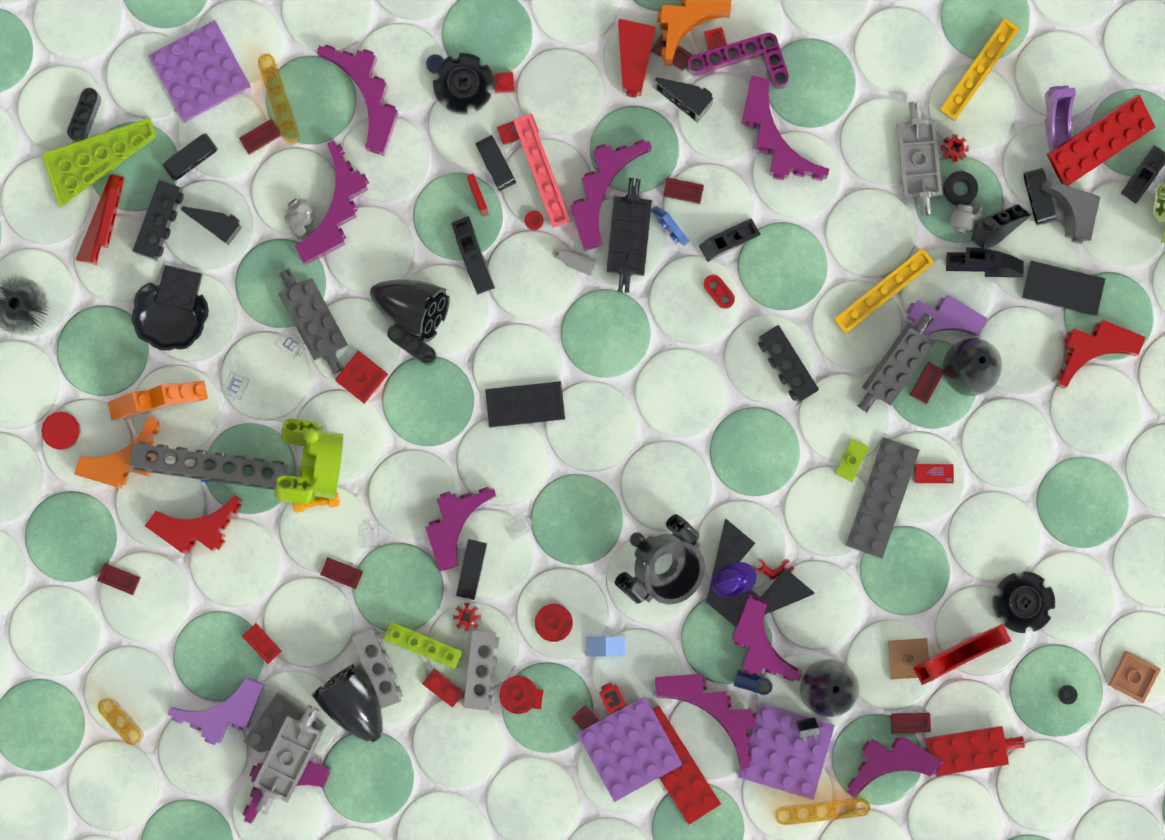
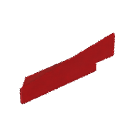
(102, 222)

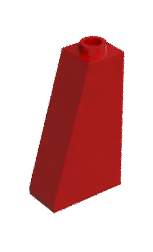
(635, 50)

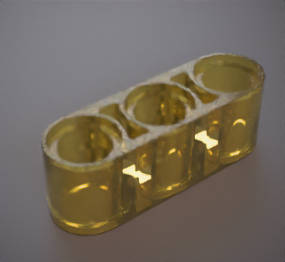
(112, 716)

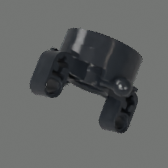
(679, 580)

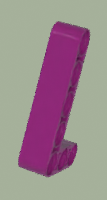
(743, 55)

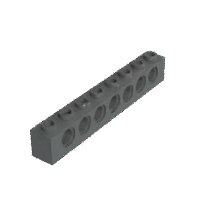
(198, 471)

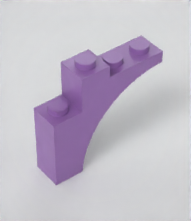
(1059, 109)
(949, 316)
(214, 721)

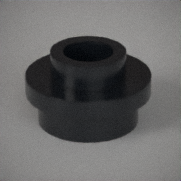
(1061, 694)

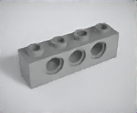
(361, 643)
(471, 699)

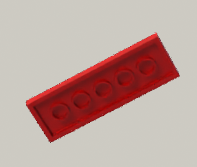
(1101, 140)
(686, 782)

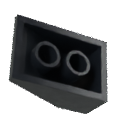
(686, 97)

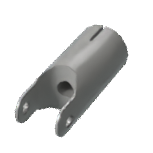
(576, 261)

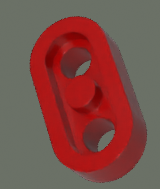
(719, 291)

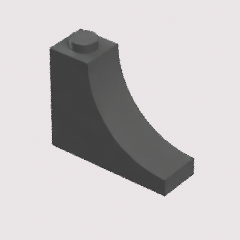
(1078, 209)

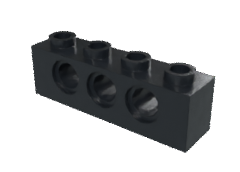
(163, 191)
(777, 336)

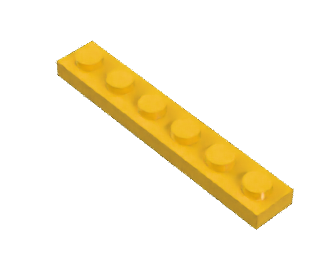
(979, 69)
(883, 291)

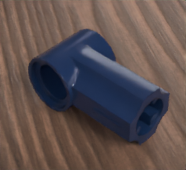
(750, 682)

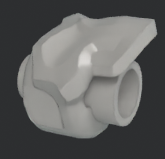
(298, 216)
(965, 217)

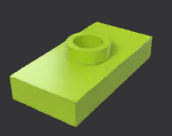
(851, 460)

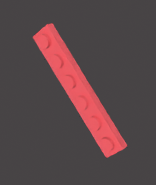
(541, 170)

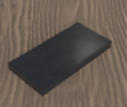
(1063, 288)
(525, 404)

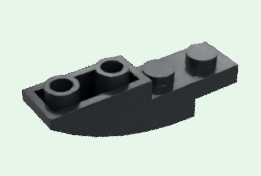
(472, 255)
(988, 261)

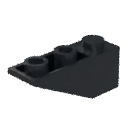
(998, 226)

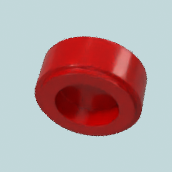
(534, 220)

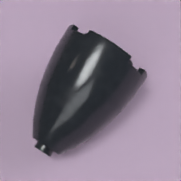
(412, 306)
(972, 366)
(818, 685)
(352, 703)

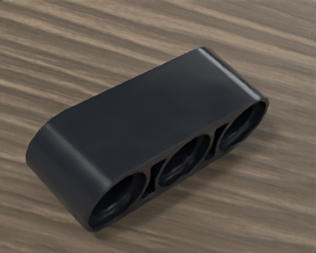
(84, 106)
(190, 157)
(495, 163)
(1040, 201)
(418, 351)

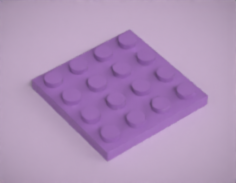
(199, 71)
(629, 748)
(782, 756)

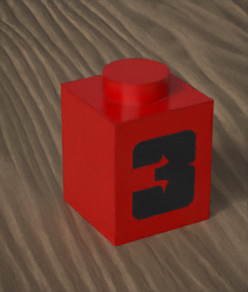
(611, 697)

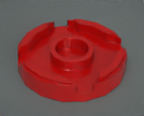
(60, 430)
(553, 622)
(518, 694)

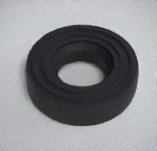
(965, 177)

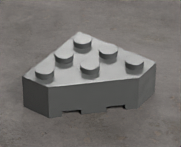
(271, 721)

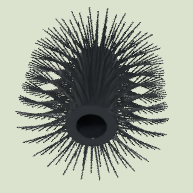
(26, 305)

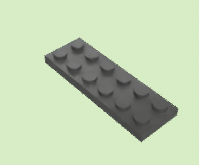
(882, 497)

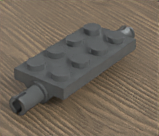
(313, 320)
(898, 364)

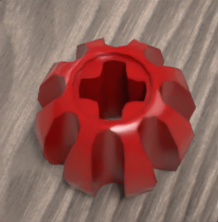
(953, 154)
(472, 619)

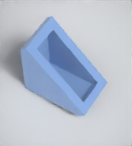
(605, 646)

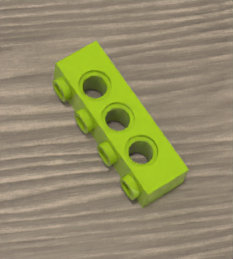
(423, 645)

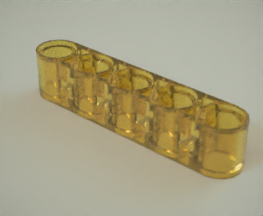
(273, 92)
(831, 811)

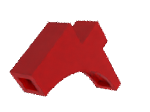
(1106, 340)
(206, 529)
(961, 653)

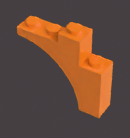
(680, 20)
(156, 398)
(113, 468)

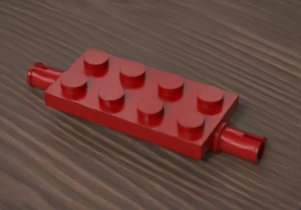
(972, 749)

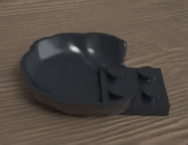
(172, 312)

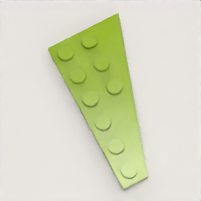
(85, 162)

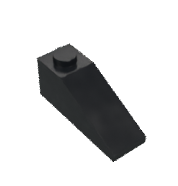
(217, 223)
(729, 240)

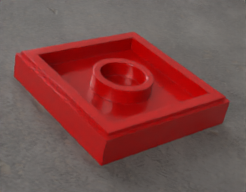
(477, 195)
(361, 377)

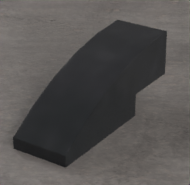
(1144, 174)
(471, 569)

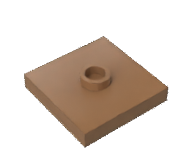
(905, 656)

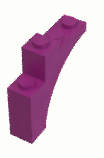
(445, 534)
(760, 653)
(881, 761)
(313, 774)

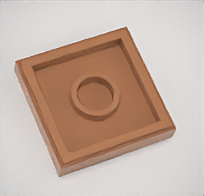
(1134, 677)

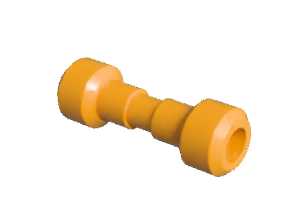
(317, 502)

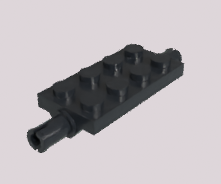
(629, 235)

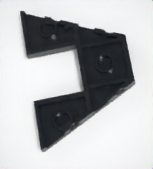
(782, 592)

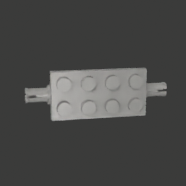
(919, 159)
(287, 759)

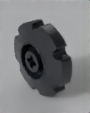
(463, 69)
(1015, 589)

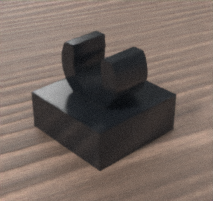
(808, 728)

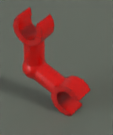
(772, 574)

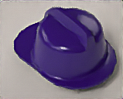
(733, 580)

